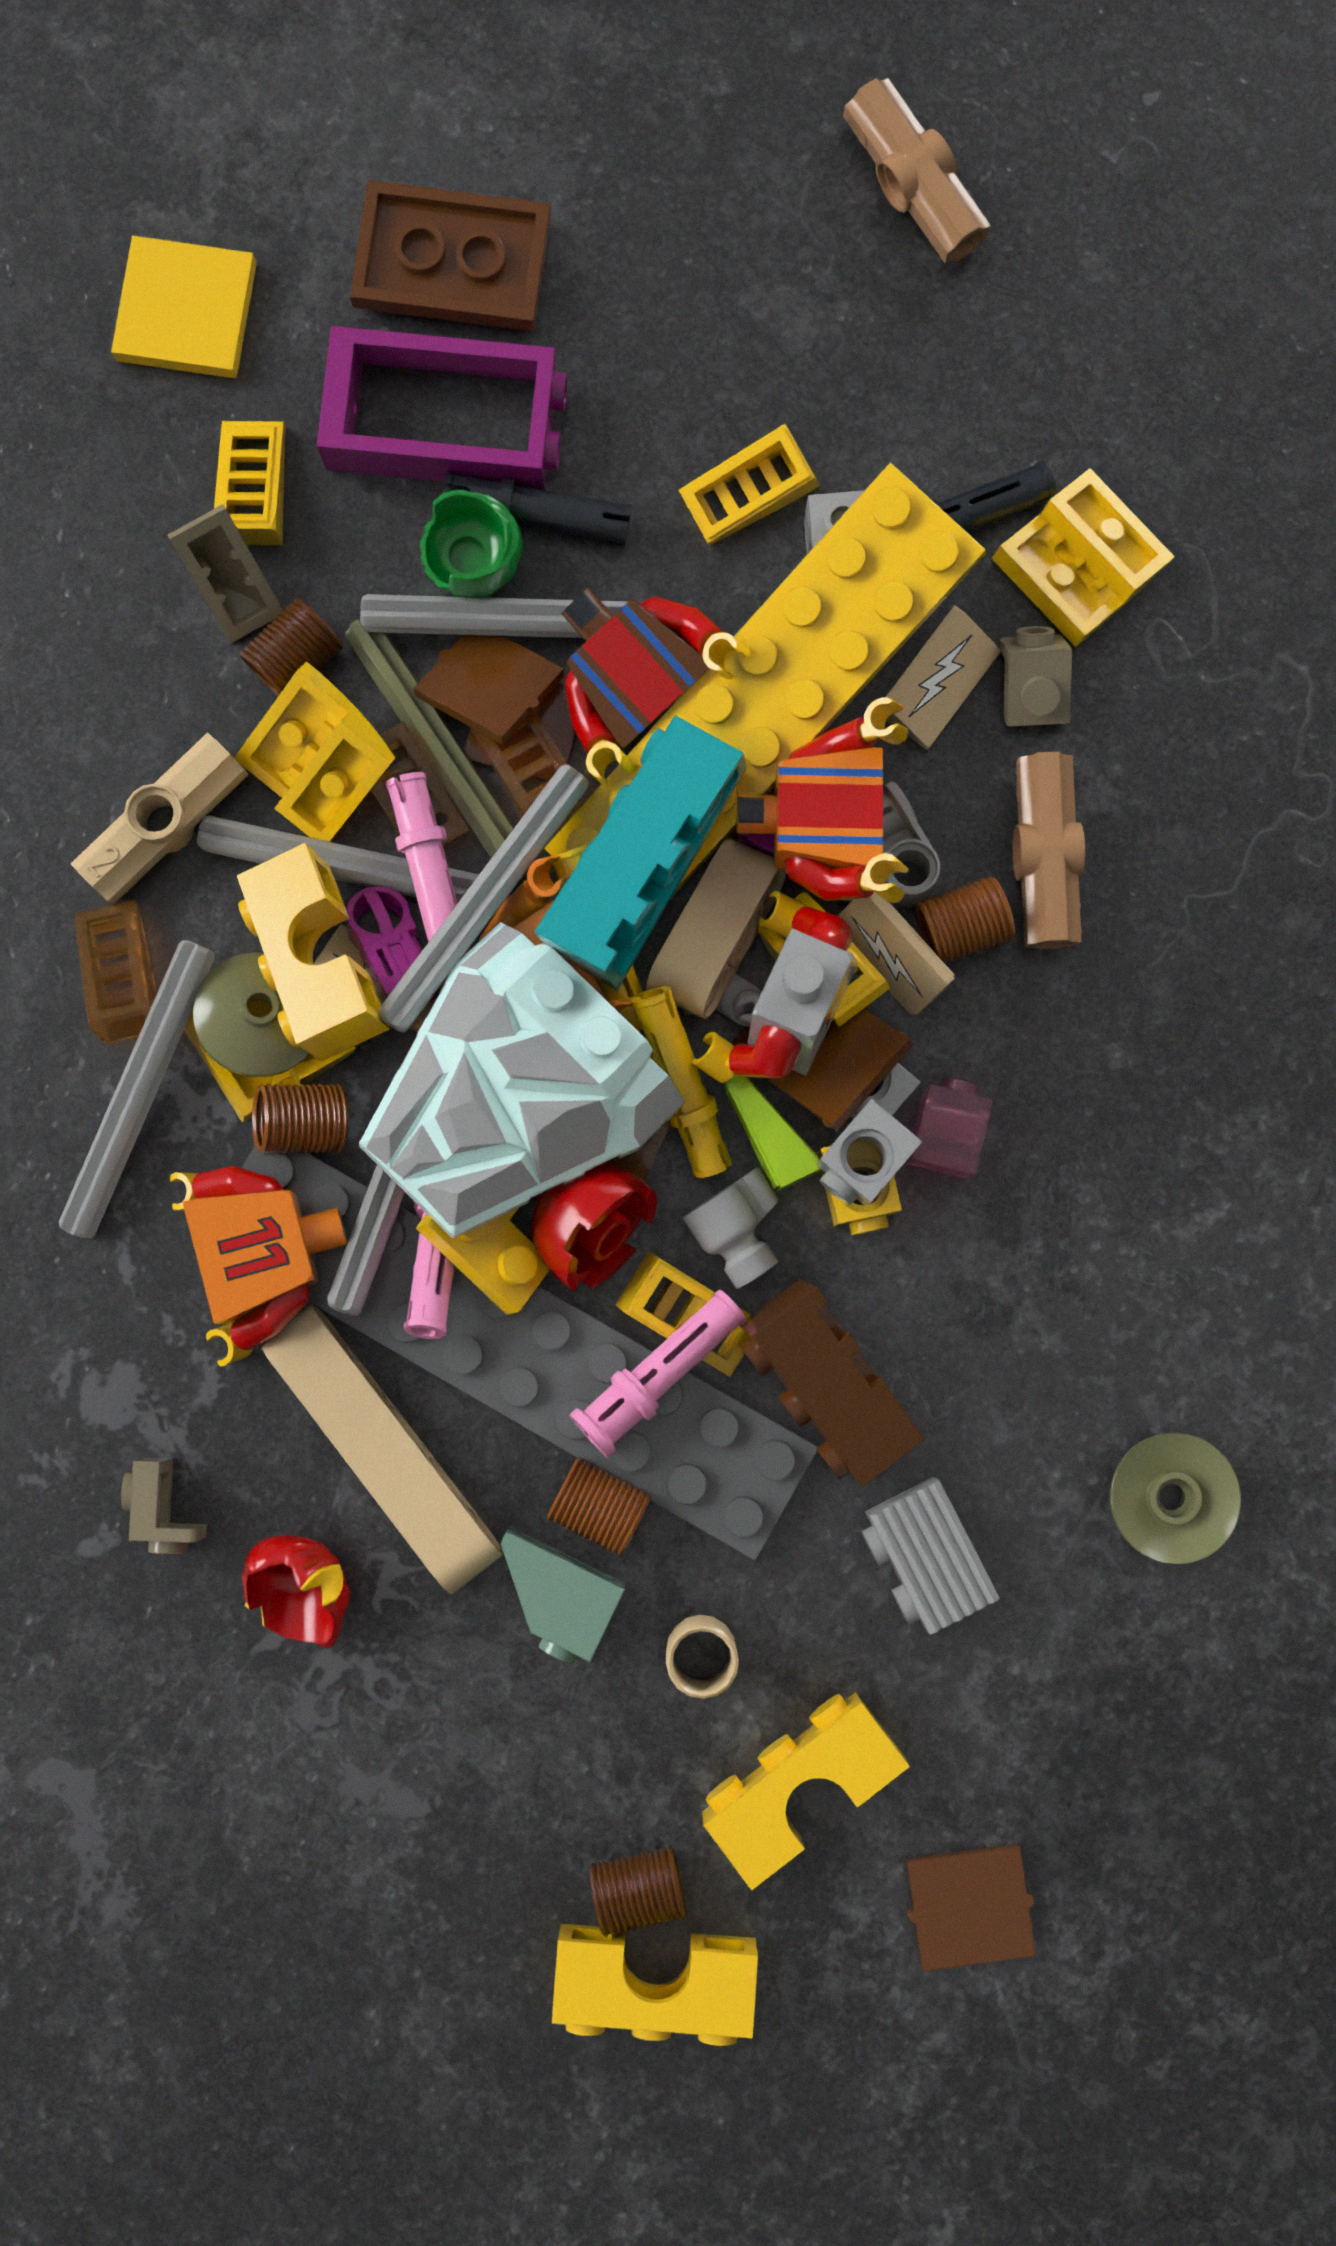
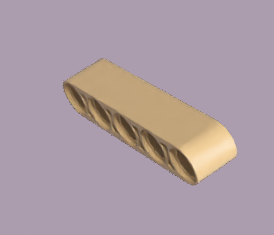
(382, 1449)

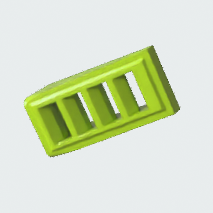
(774, 1141)

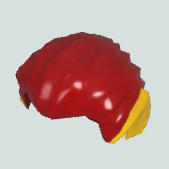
(297, 1588)

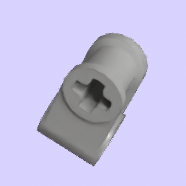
(908, 844)

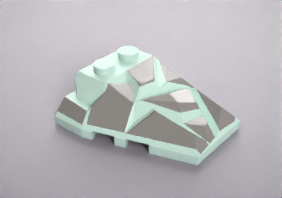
(514, 1087)

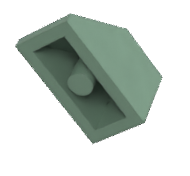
(560, 1596)

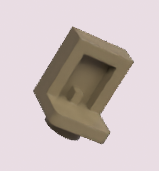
(1036, 677)
(148, 1498)

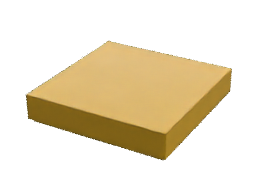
(184, 307)

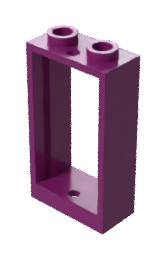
(431, 461)

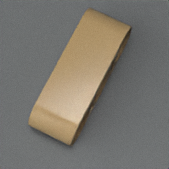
(717, 927)

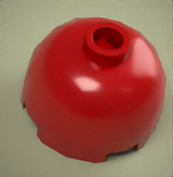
(585, 1224)

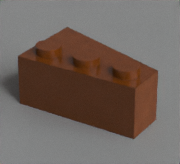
(828, 1383)

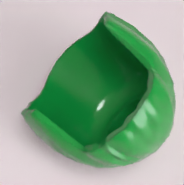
(470, 544)

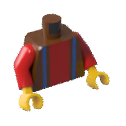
(635, 669)

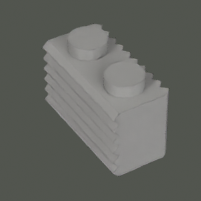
(930, 1557)

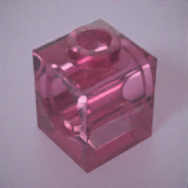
(951, 1128)

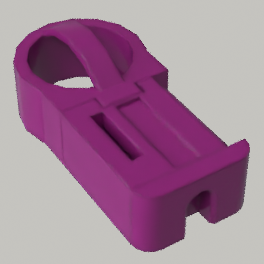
(394, 949)

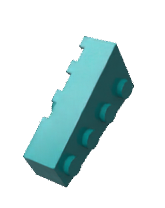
(642, 851)

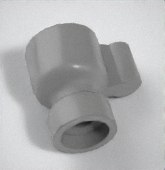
(728, 1223)

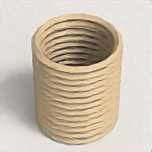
(707, 1687)

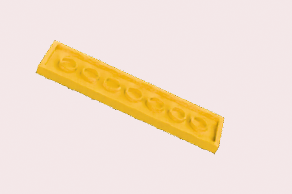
(812, 644)

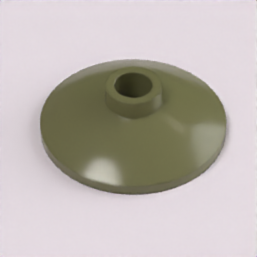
(228, 1030)
(1206, 1506)

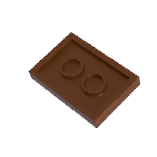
(450, 255)

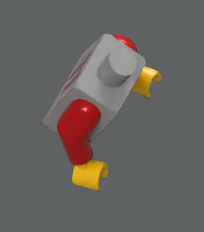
(795, 1000)

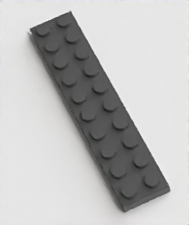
(695, 1457)

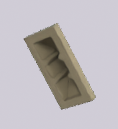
(226, 573)

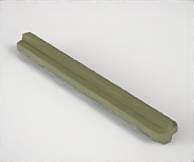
(433, 737)

